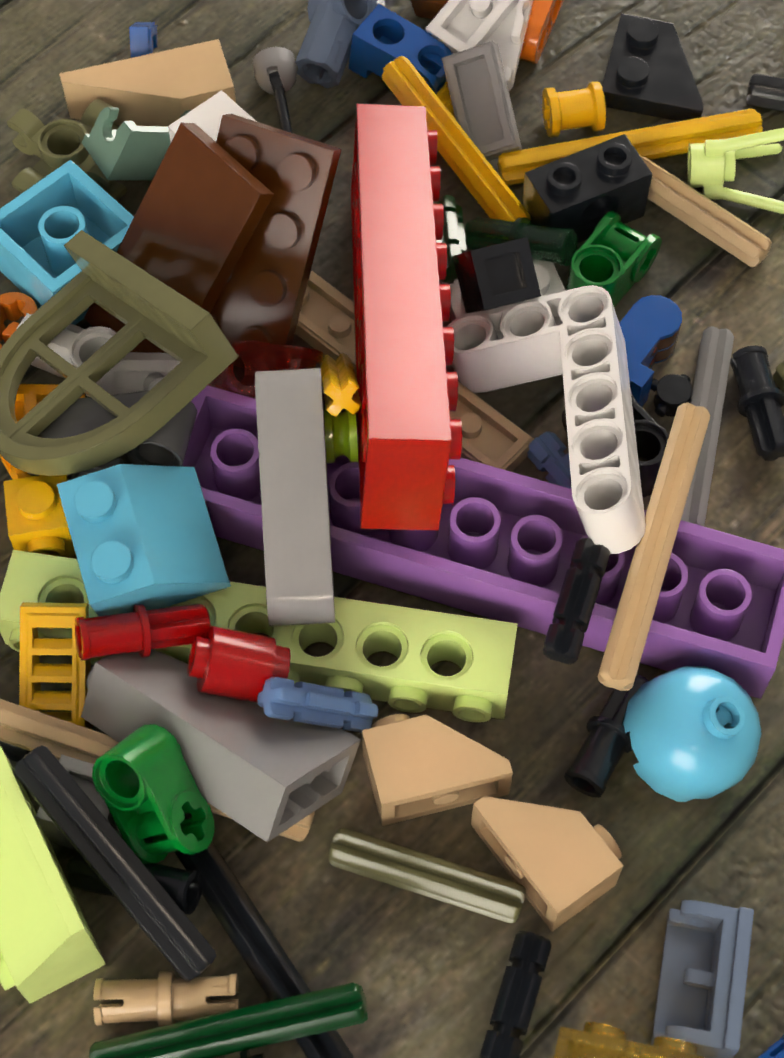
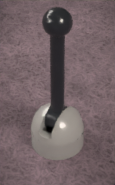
(276, 81)

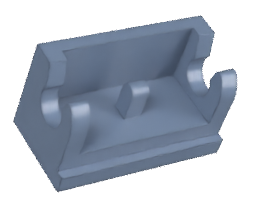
(704, 977)

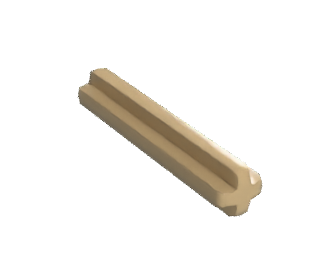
(707, 217)

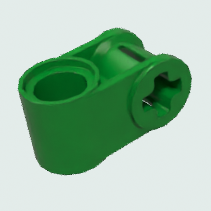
(613, 258)
(150, 792)

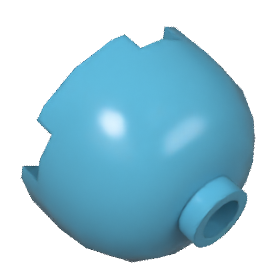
(692, 733)

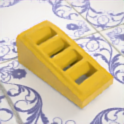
(34, 673)

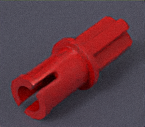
(140, 630)

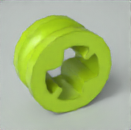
(340, 436)

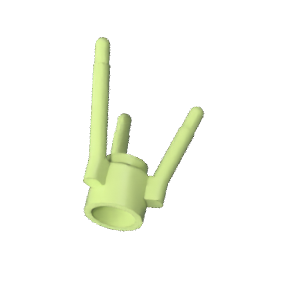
(715, 163)

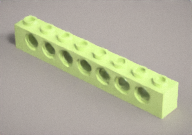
(360, 628)

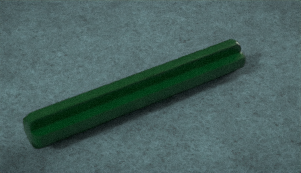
(244, 1027)

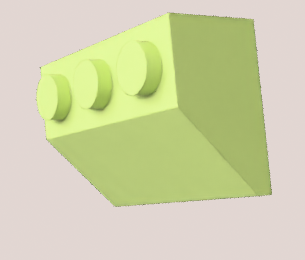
(41, 923)

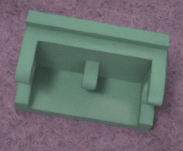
(130, 150)

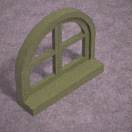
(149, 312)

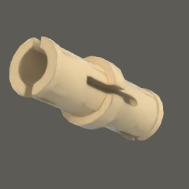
(163, 998)

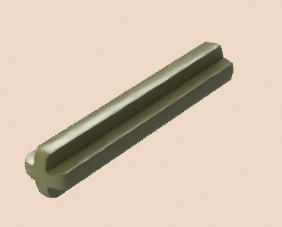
(427, 875)

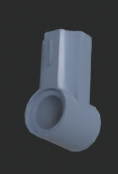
(330, 38)

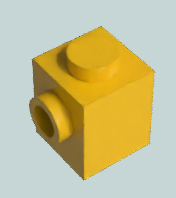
(37, 516)

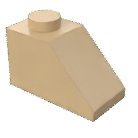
(428, 768)
(550, 853)

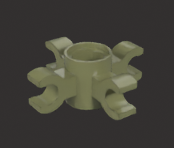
(58, 144)

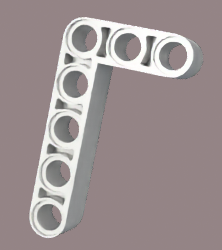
(581, 339)

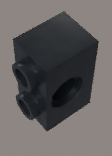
(587, 186)

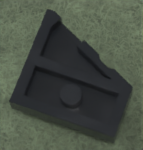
(650, 72)

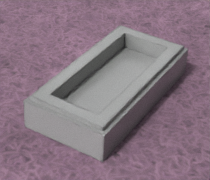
(482, 99)

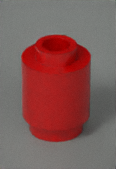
(236, 663)

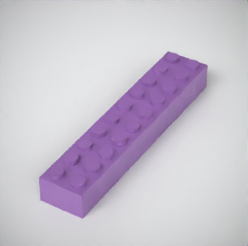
(508, 553)

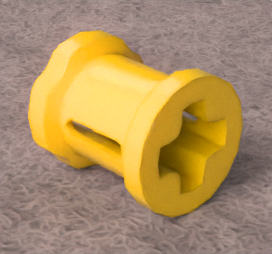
(574, 109)

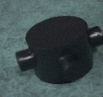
(670, 393)

